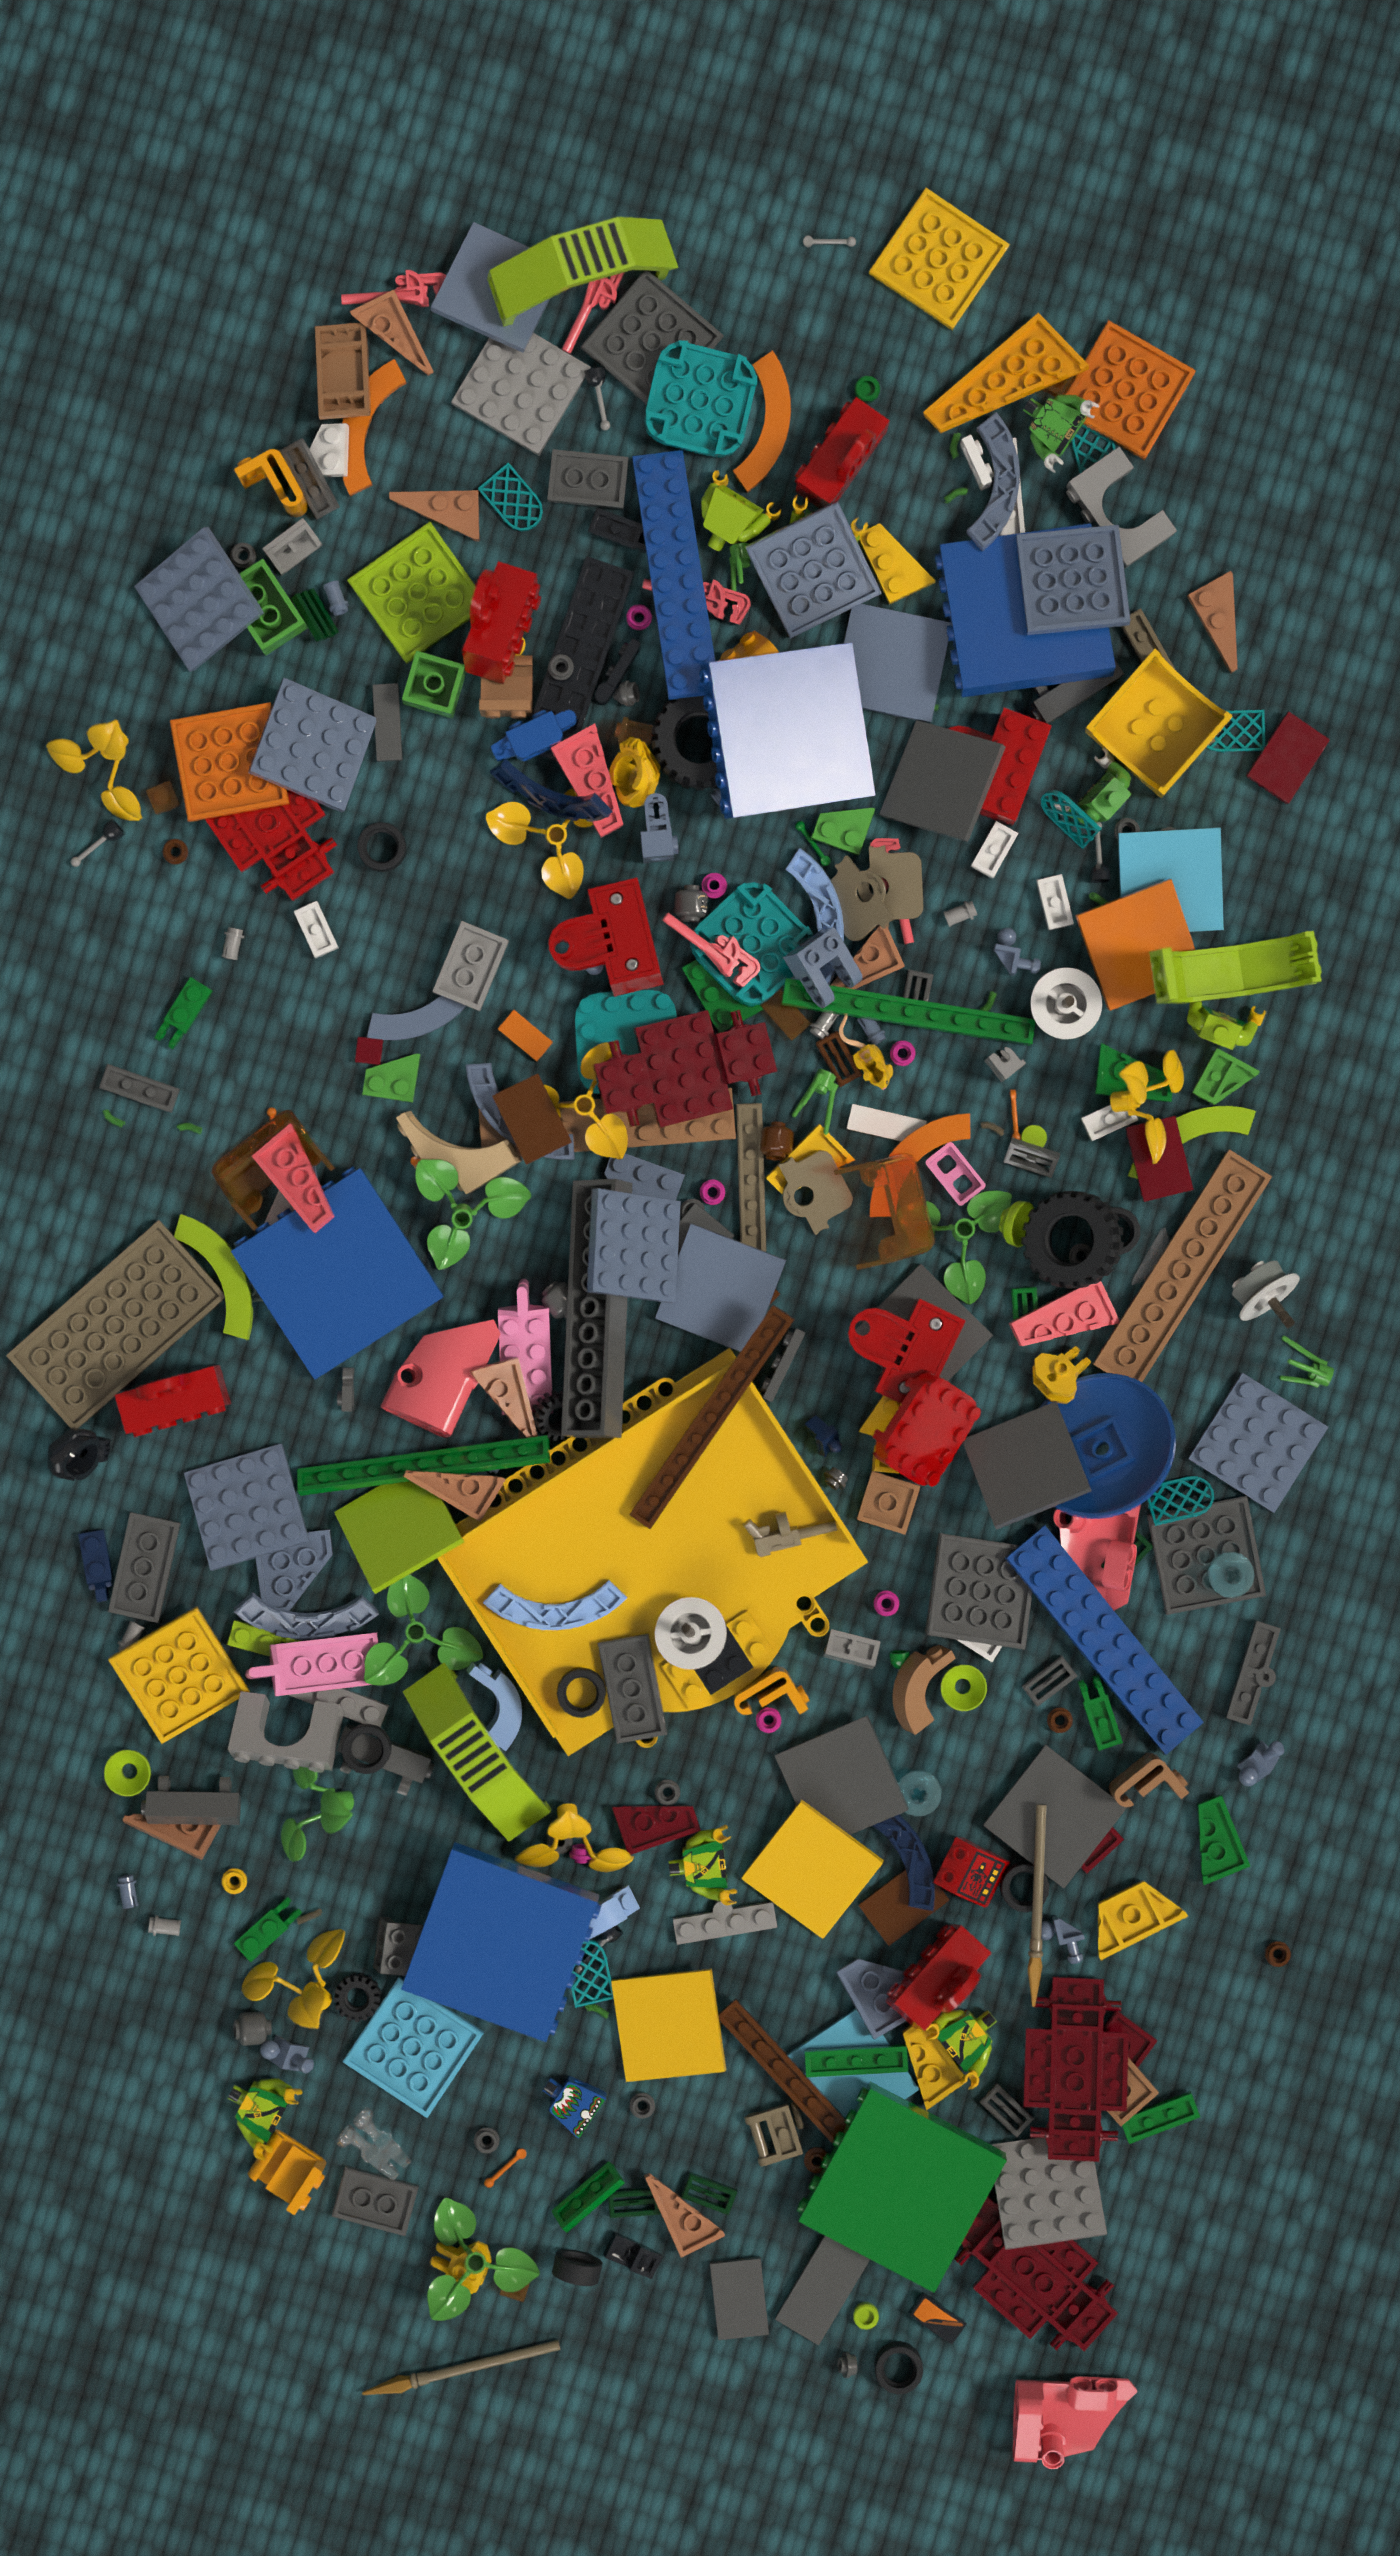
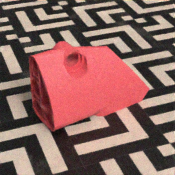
(441, 1376)
(1101, 1540)
(1064, 2417)

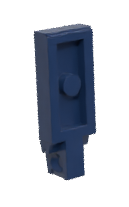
(96, 1562)

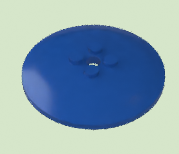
(1139, 1437)

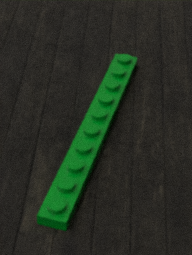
(915, 1013)
(451, 1460)

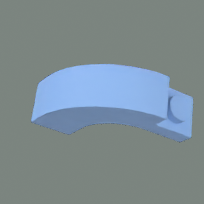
(508, 1712)
(614, 1910)

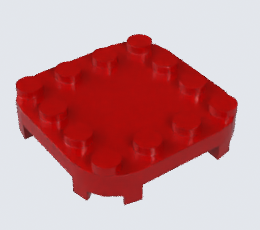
(926, 1429)

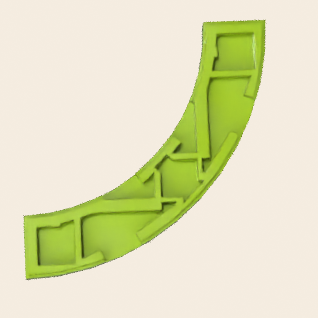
(1211, 1120)
(231, 1275)

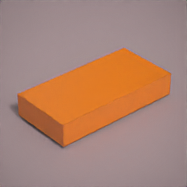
(525, 1035)

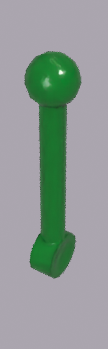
(825, 860)

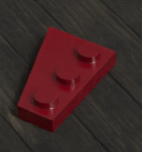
(654, 1825)

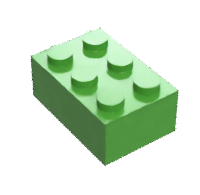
(280, 617)

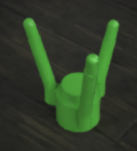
(739, 559)
(822, 1082)
(1319, 1372)

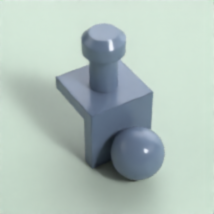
(1010, 955)
(1260, 1762)
(1065, 1935)
(287, 2055)

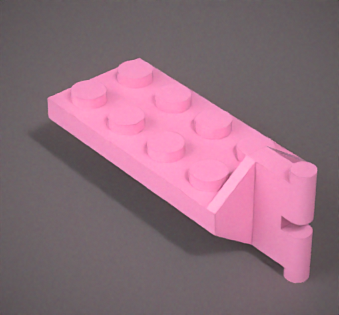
(527, 1336)
(317, 1664)

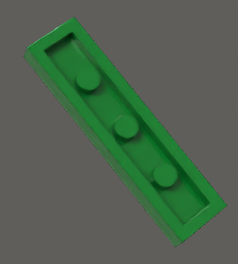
(856, 2060)

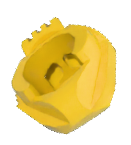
(635, 779)

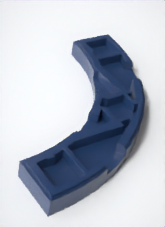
(564, 806)
(914, 1858)

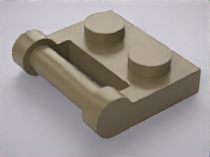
(782, 2134)

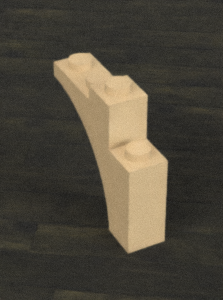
(473, 1165)

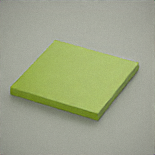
(416, 592)
(397, 1531)

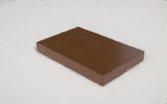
(532, 1119)
(889, 1908)

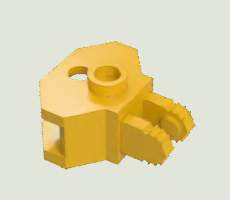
(1058, 1375)
(456, 2266)

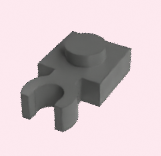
(346, 1397)

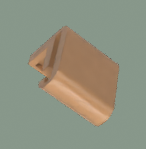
(514, 697)
(1145, 1776)

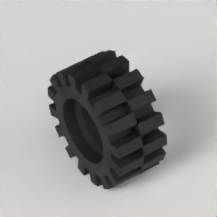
(542, 1414)
(357, 1981)

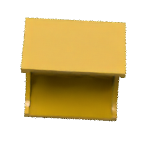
(1157, 724)

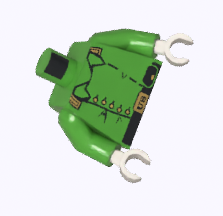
(1056, 425)
(1107, 792)

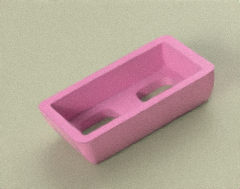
(962, 1168)

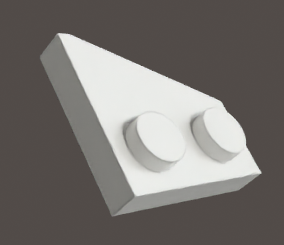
(331, 449)

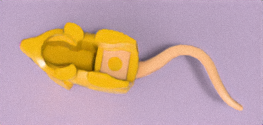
(870, 1060)

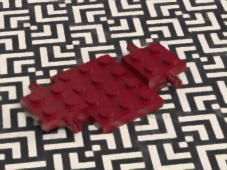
(684, 1068)
(1076, 2069)
(1038, 2282)

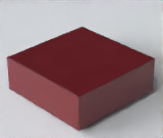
(369, 1051)

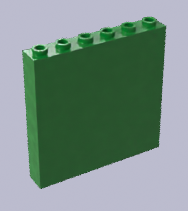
(901, 2186)

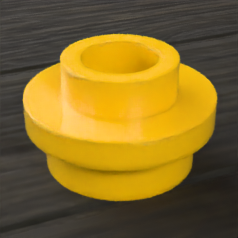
(228, 1886)

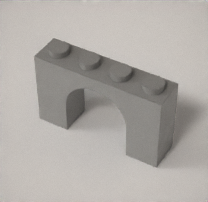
(1088, 491)
(313, 1751)

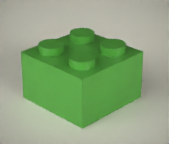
(434, 684)

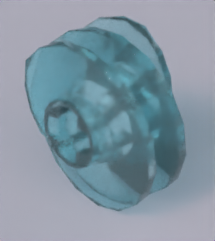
(1232, 1587)
(923, 1781)

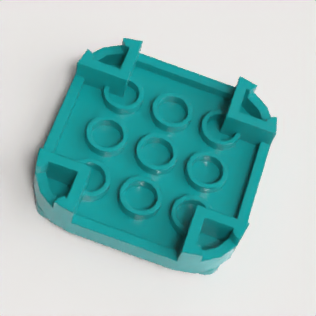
(700, 399)
(763, 930)
(611, 1018)

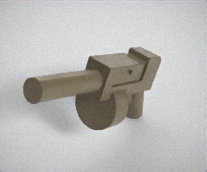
(784, 1537)

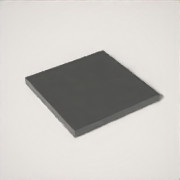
(641, 328)
(942, 780)
(926, 1287)
(1026, 1465)
(1188, 1547)
(977, 1594)
(844, 1776)
(1076, 1815)

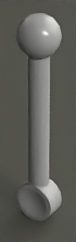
(808, 241)

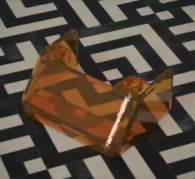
(242, 1176)
(906, 1205)

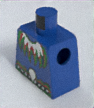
(574, 2103)

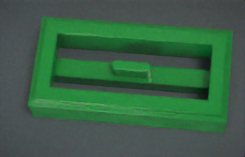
(1033, 1290)

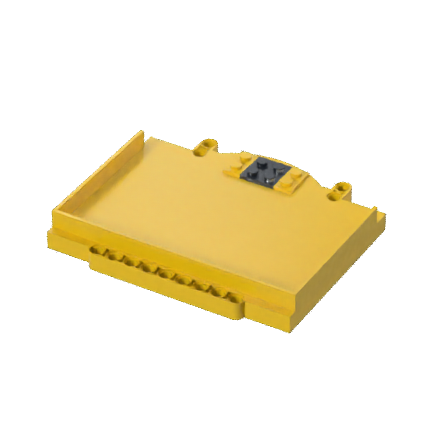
(576, 1534)

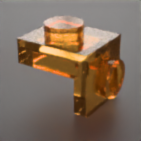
(633, 729)

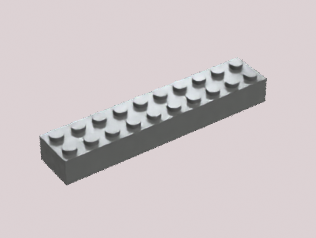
(592, 1333)

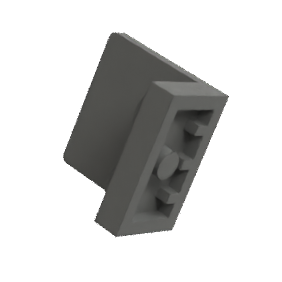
(395, 1946)

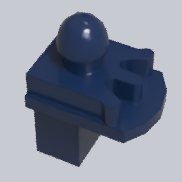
(825, 1436)

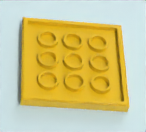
(939, 258)
(178, 1674)
(812, 1869)
(668, 2025)

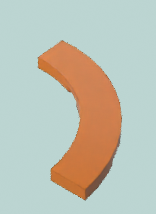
(382, 384)
(775, 425)
(919, 1144)

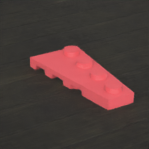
(587, 772)
(292, 1173)
(1071, 1313)

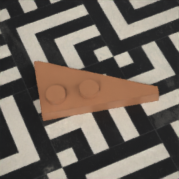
(389, 322)
(451, 508)
(1217, 613)
(875, 958)
(507, 1388)
(464, 1491)
(185, 1837)
(685, 2224)

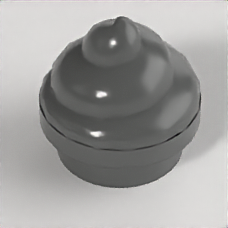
(627, 693)

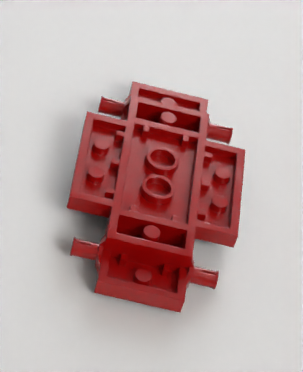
(281, 841)

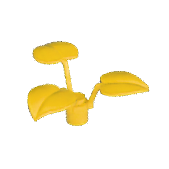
(112, 745)
(559, 873)
(1137, 1079)
(609, 1135)
(568, 1826)
(314, 1998)

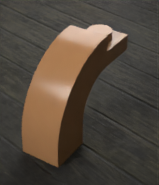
(911, 1687)

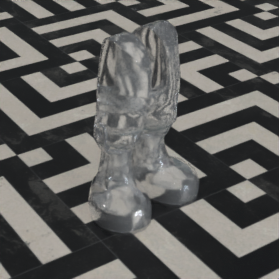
(377, 2153)

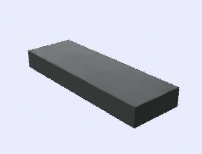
(309, 478)
(388, 722)
(139, 1088)

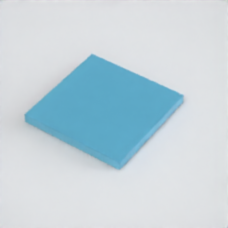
(1188, 859)
(413, 2048)
(843, 2090)

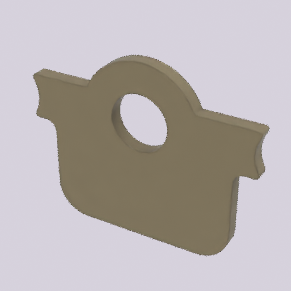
(904, 878)
(860, 916)
(829, 1190)

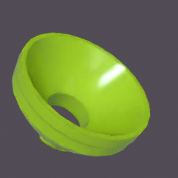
(1012, 1222)
(970, 1699)
(118, 1782)

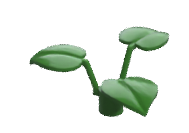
(450, 1243)
(968, 1278)
(404, 1598)
(334, 1815)
(445, 2294)

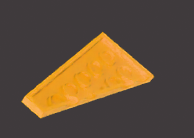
(1019, 367)

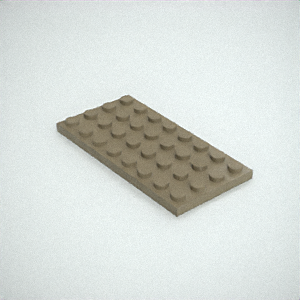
(116, 1325)

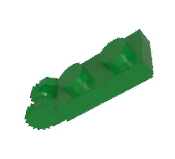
(184, 1011)
(1100, 1716)
(265, 1931)

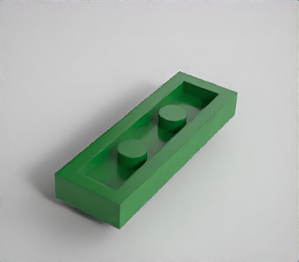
(1161, 2117)
(587, 2197)

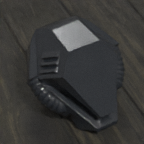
(66, 1453)

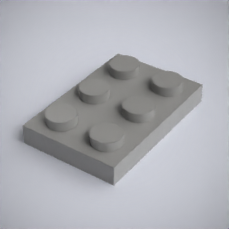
(470, 966)

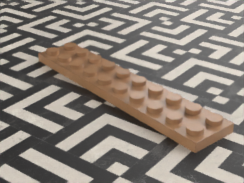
(707, 1128)
(1183, 1268)

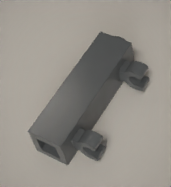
(1068, 696)
(402, 1761)
(192, 1807)

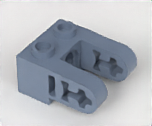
(657, 841)
(815, 953)

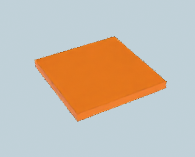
(1132, 386)
(215, 763)
(1123, 935)

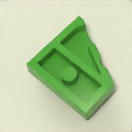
(843, 829)
(1222, 1077)
(393, 1079)

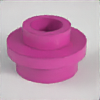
(639, 609)
(714, 893)
(910, 1053)
(712, 1200)
(891, 1609)
(768, 1728)
(580, 1854)

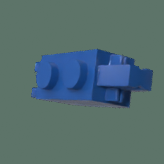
(534, 736)

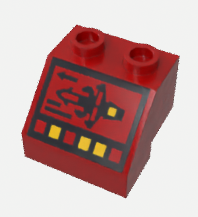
(971, 1872)

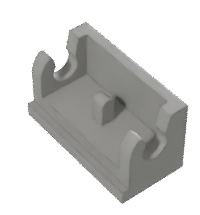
(292, 546)
(1006, 1065)
(851, 1649)

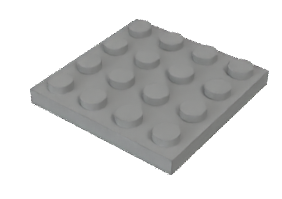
(521, 391)
(1046, 2198)

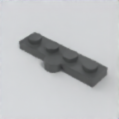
(1253, 1673)

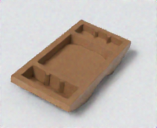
(342, 371)

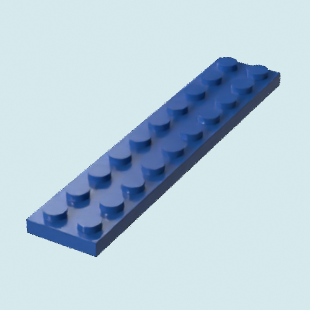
(674, 570)
(1104, 1640)

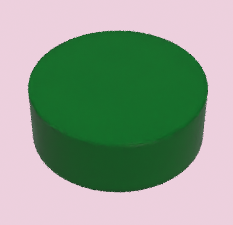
(867, 389)

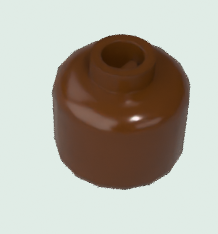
(776, 1141)

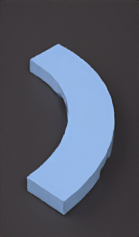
(822, 895)
(555, 1616)

